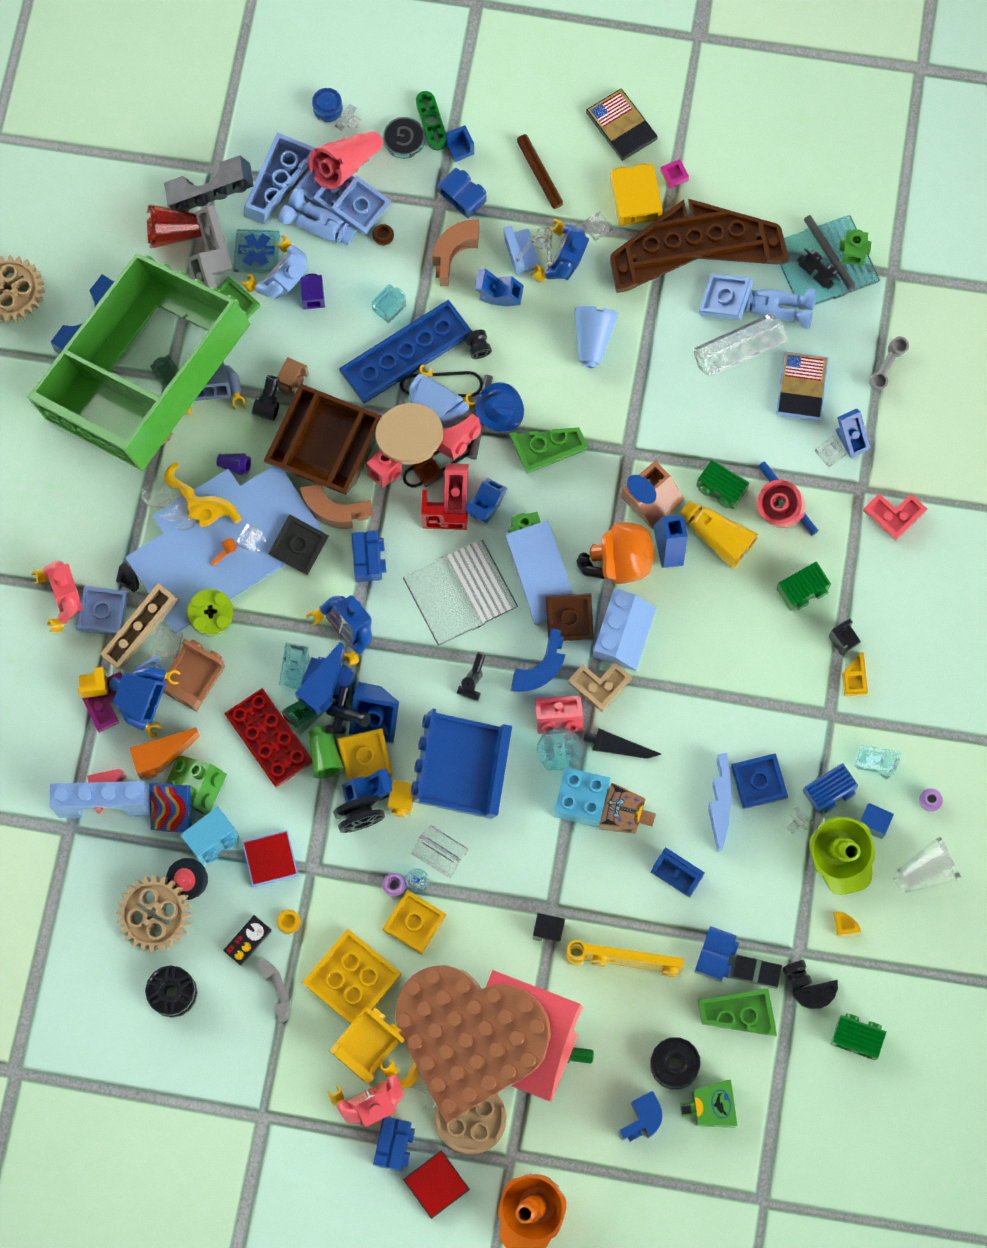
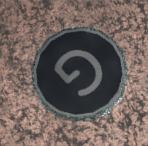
(404, 137)

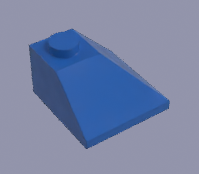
(381, 707)

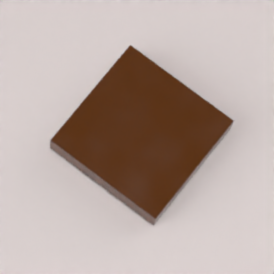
(571, 615)

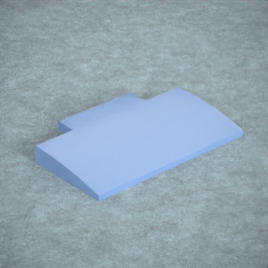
(183, 557)

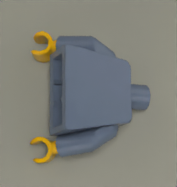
(222, 385)

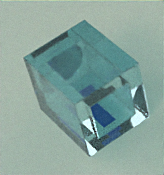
(389, 303)

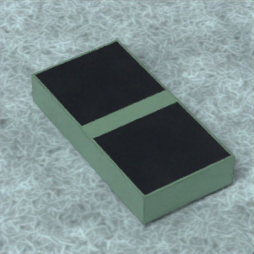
(756, 971)

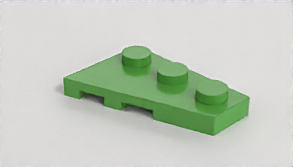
(546, 448)
(740, 1012)

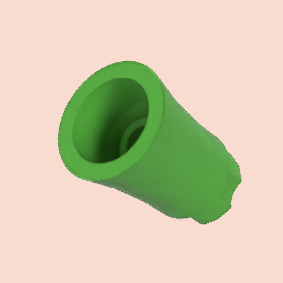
(324, 754)

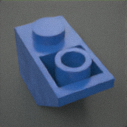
(671, 540)

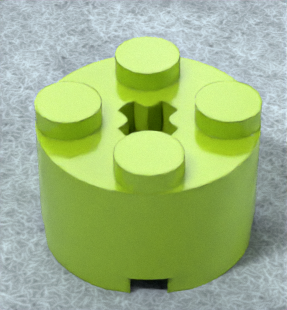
(218, 602)

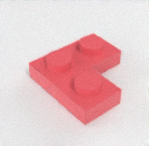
(895, 520)

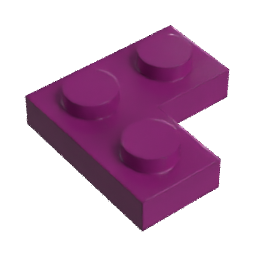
(101, 709)

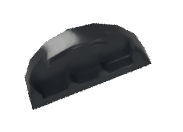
(817, 995)

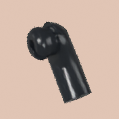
(587, 568)

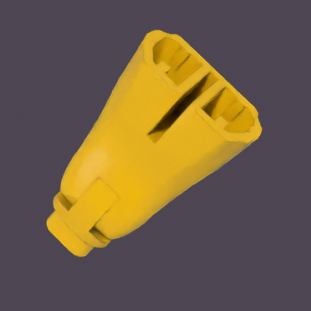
(724, 536)

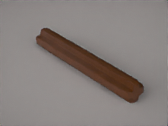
(539, 171)

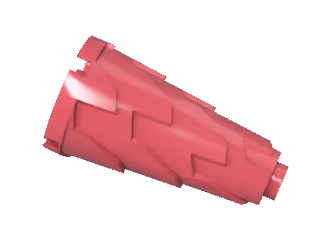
(343, 158)

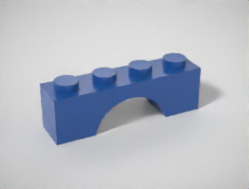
(67, 332)

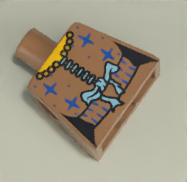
(624, 811)

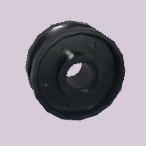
(359, 814)
(159, 983)
(675, 1048)

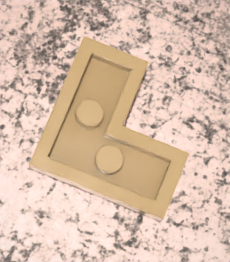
(600, 690)

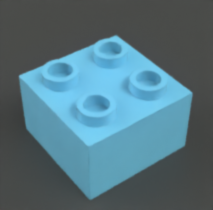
(582, 797)
(210, 836)

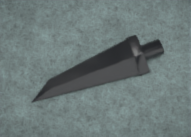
(611, 743)

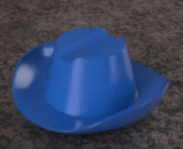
(499, 407)

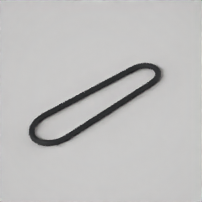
(446, 374)

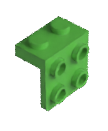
(204, 781)

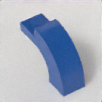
(545, 671)

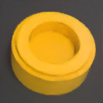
(288, 921)

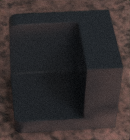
(844, 637)
(548, 927)

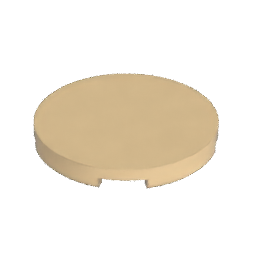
(409, 433)
(475, 1129)

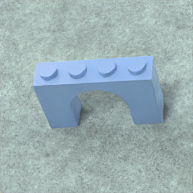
(70, 798)

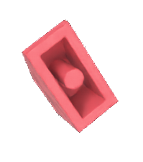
(455, 488)

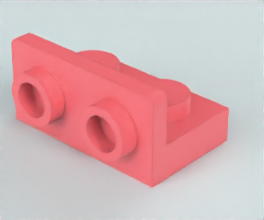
(559, 713)

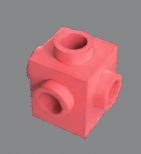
(383, 469)

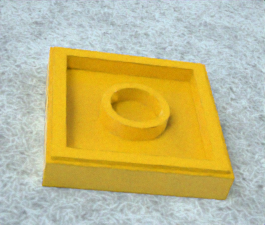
(364, 753)
(414, 922)

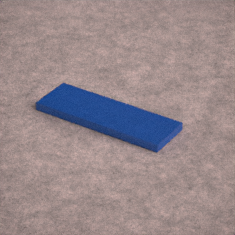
(405, 351)

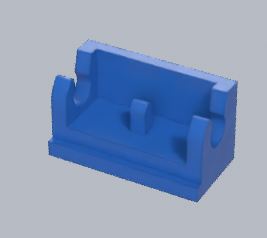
(677, 872)

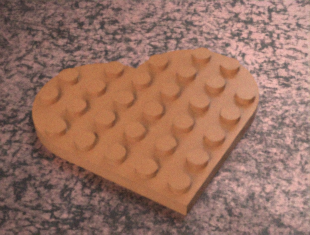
(469, 1037)

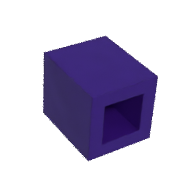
(312, 291)

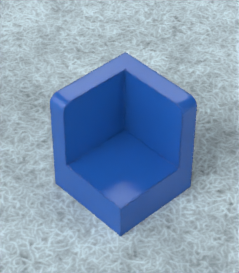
(460, 143)
(877, 820)

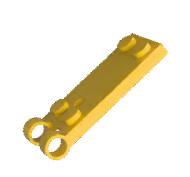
(607, 955)

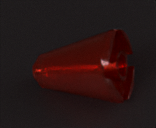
(170, 226)

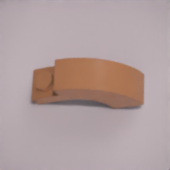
(452, 241)
(331, 513)

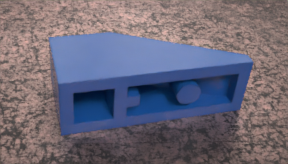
(320, 686)

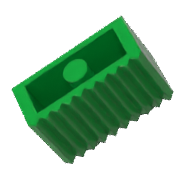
(722, 484)
(803, 586)
(858, 1037)

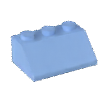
(624, 630)

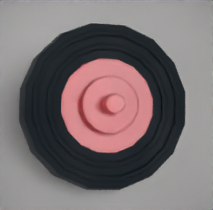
(189, 875)

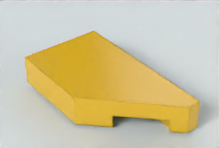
(855, 677)

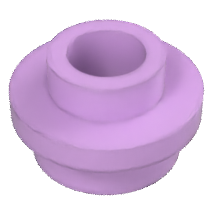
(931, 807)
(393, 877)

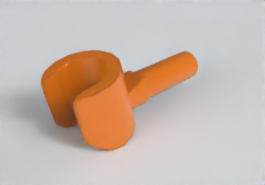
(229, 547)

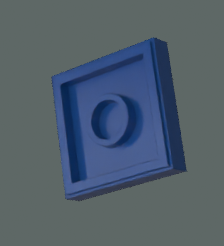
(759, 781)

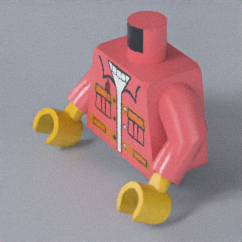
(64, 592)
(373, 1103)

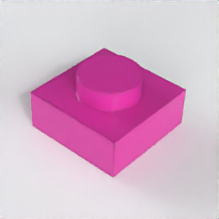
(674, 173)

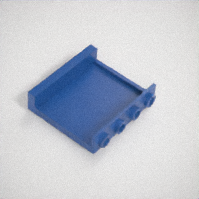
(461, 765)

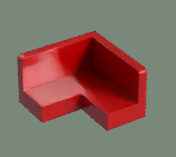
(434, 516)

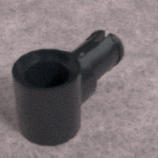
(266, 404)

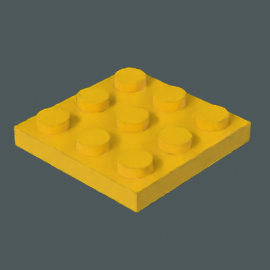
(351, 977)

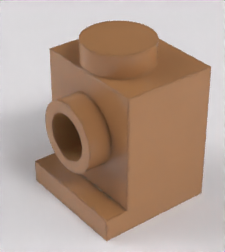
(291, 376)

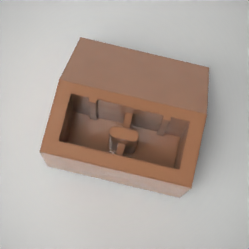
(667, 495)

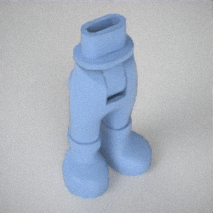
(327, 226)
(767, 302)

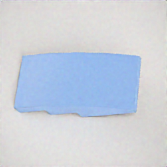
(352, 201)
(538, 566)

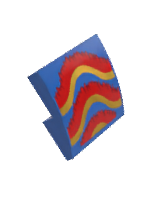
(170, 807)

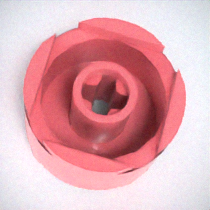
(769, 500)

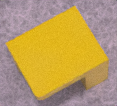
(93, 684)

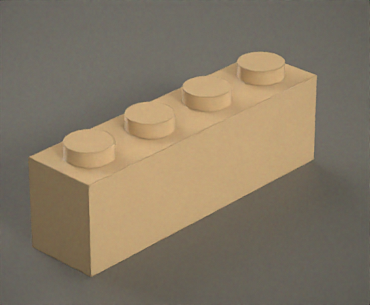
(139, 626)

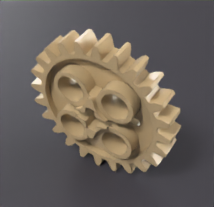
(22, 301)
(144, 932)

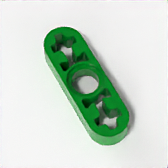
(434, 112)

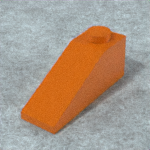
(160, 753)

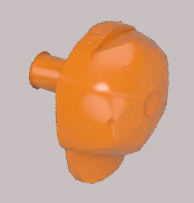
(625, 553)
(531, 1212)

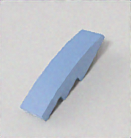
(720, 809)

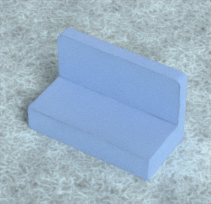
(515, 243)

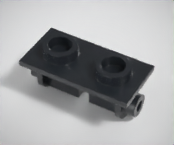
(812, 262)

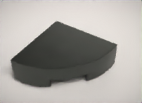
(127, 577)

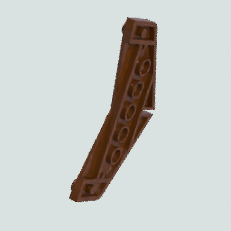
(707, 234)

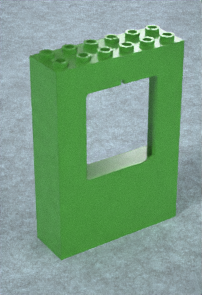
(111, 410)

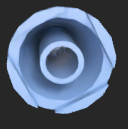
(593, 333)

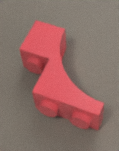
(459, 436)

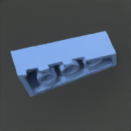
(278, 175)

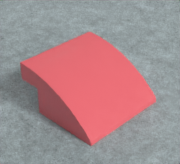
(563, 1018)

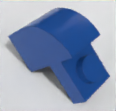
(498, 291)
(486, 500)
(375, 784)
(649, 1115)

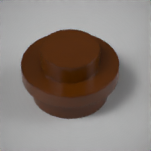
(383, 234)

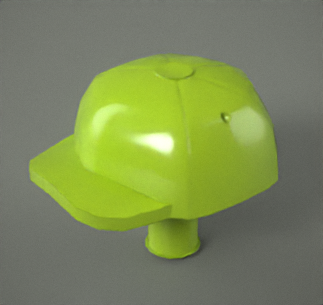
(843, 854)

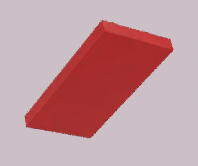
(269, 737)

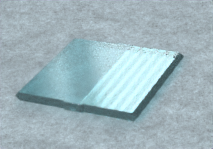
(801, 281)

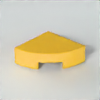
(845, 924)

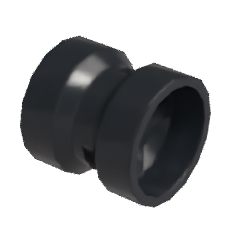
(478, 344)
(798, 980)

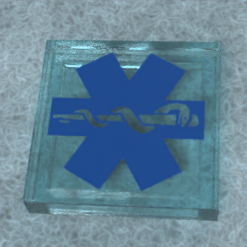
(256, 250)

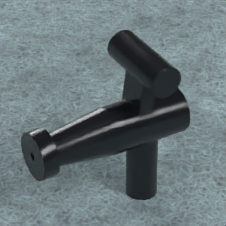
(472, 678)
(345, 713)

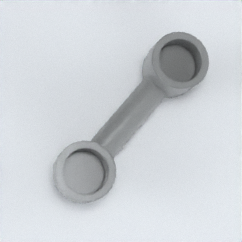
(896, 348)
(283, 1008)

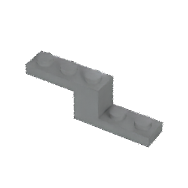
(216, 258)

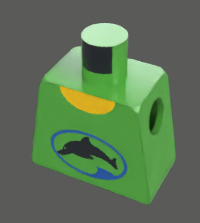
(712, 1106)

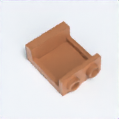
(198, 674)

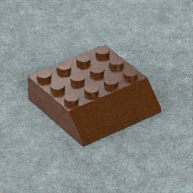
(324, 439)

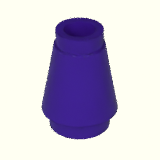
(235, 462)

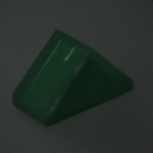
(299, 717)

